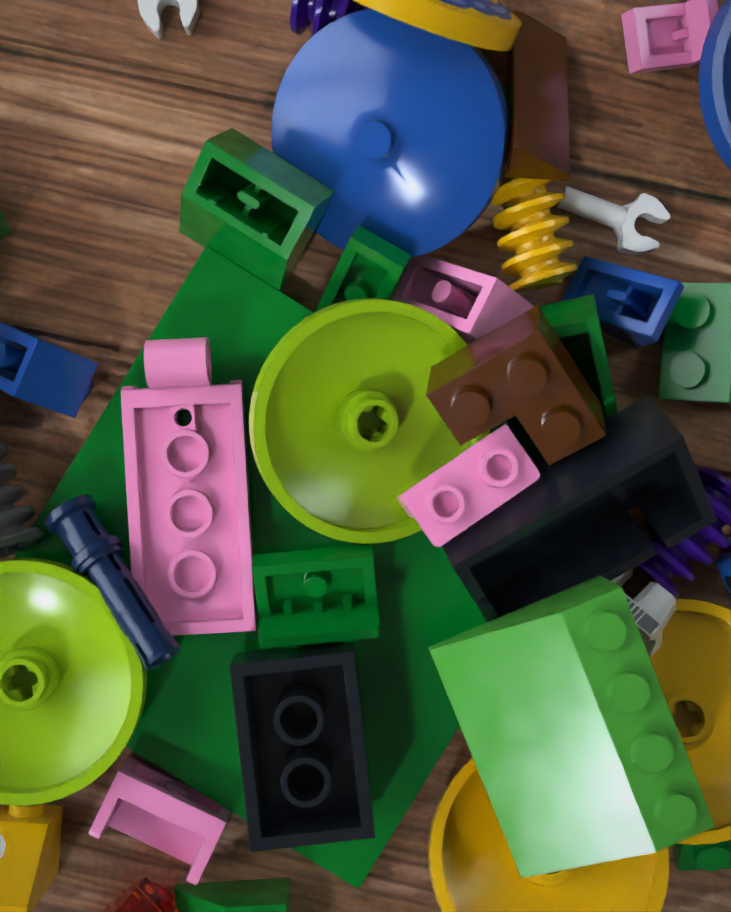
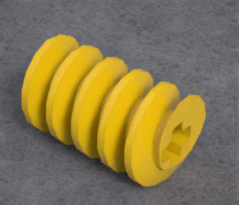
(532, 233)

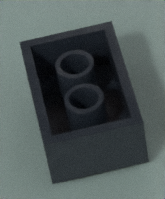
(302, 746)

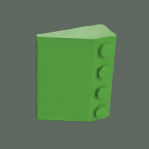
(572, 732)

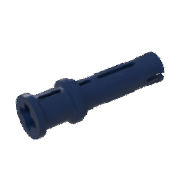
(100, 559)

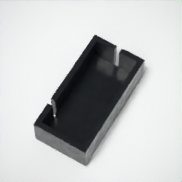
(577, 516)

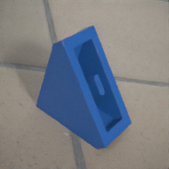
(628, 301)

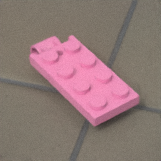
(189, 491)

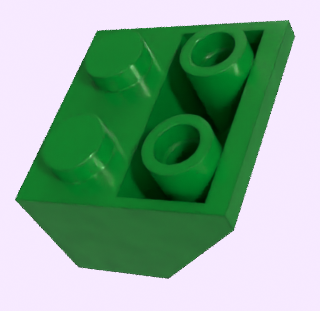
(251, 206)

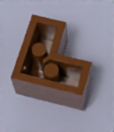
(519, 373)

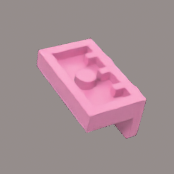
(469, 486)

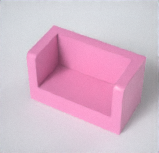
(162, 814)

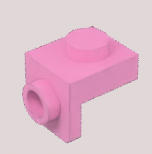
(666, 35)

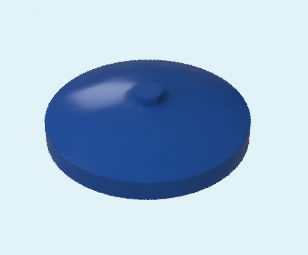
(396, 127)

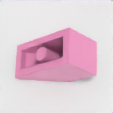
(459, 296)

